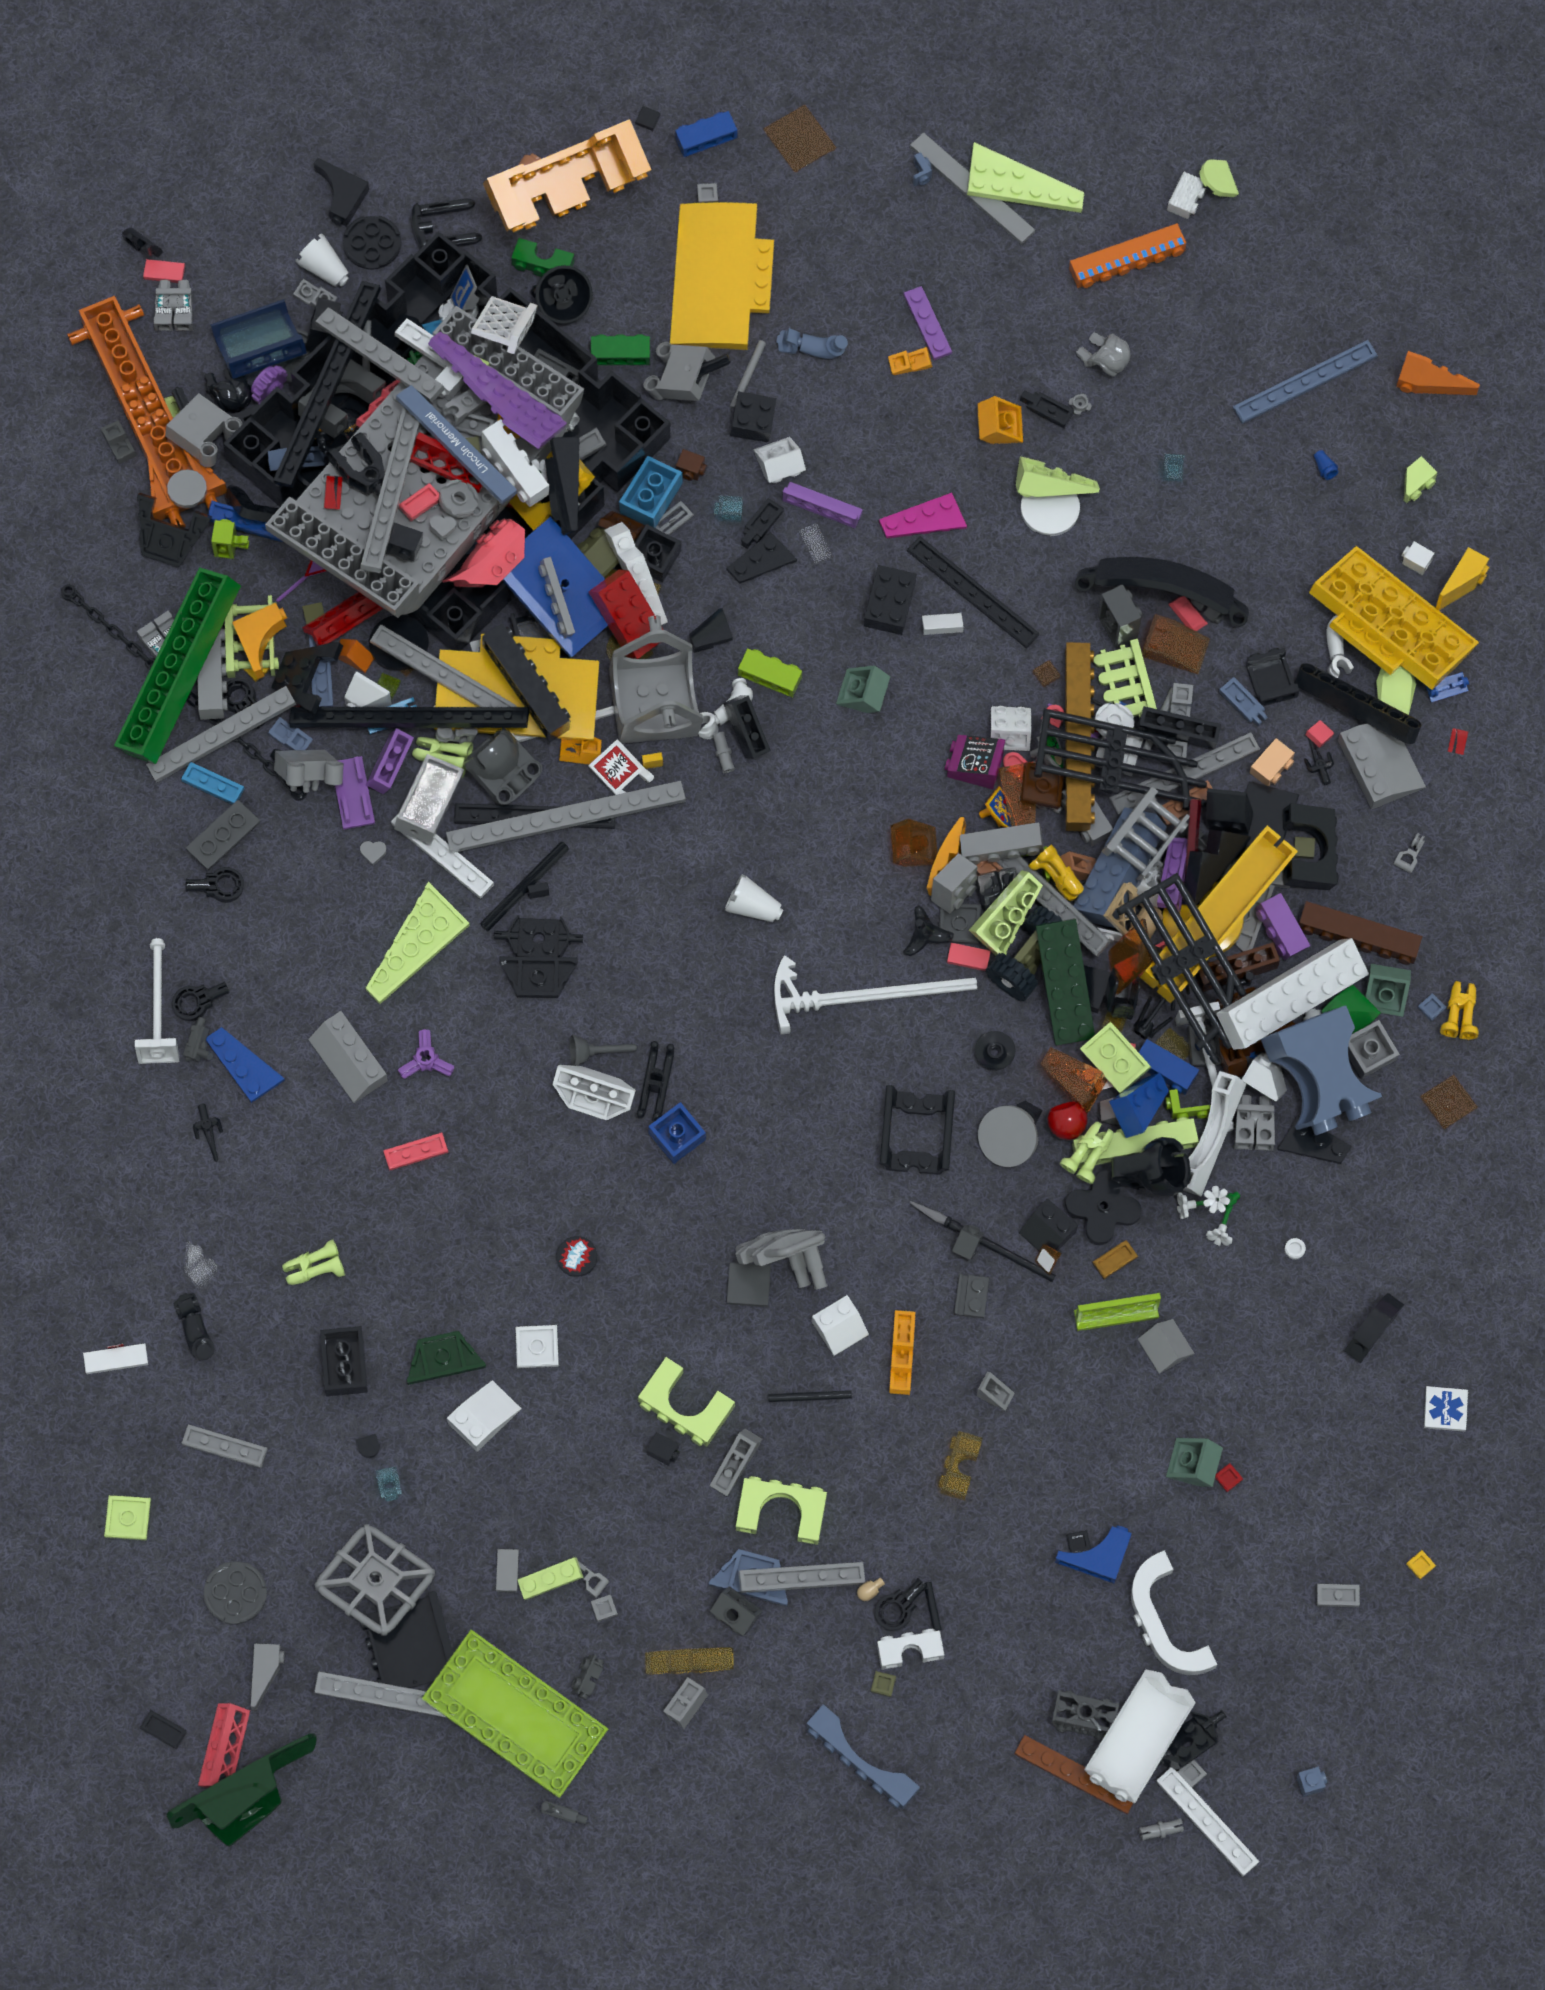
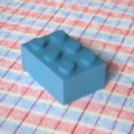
(650, 492)

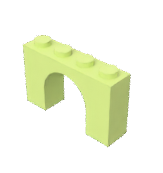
(701, 1426)
(809, 1501)

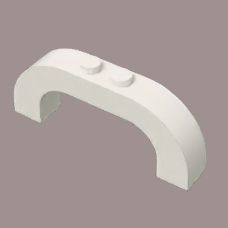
(1154, 1634)

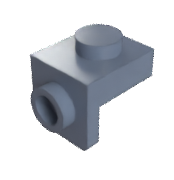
(924, 168)

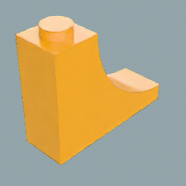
(257, 630)

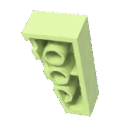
(1005, 915)

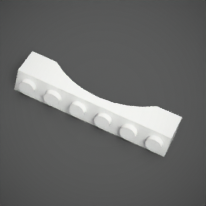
(1225, 1100)

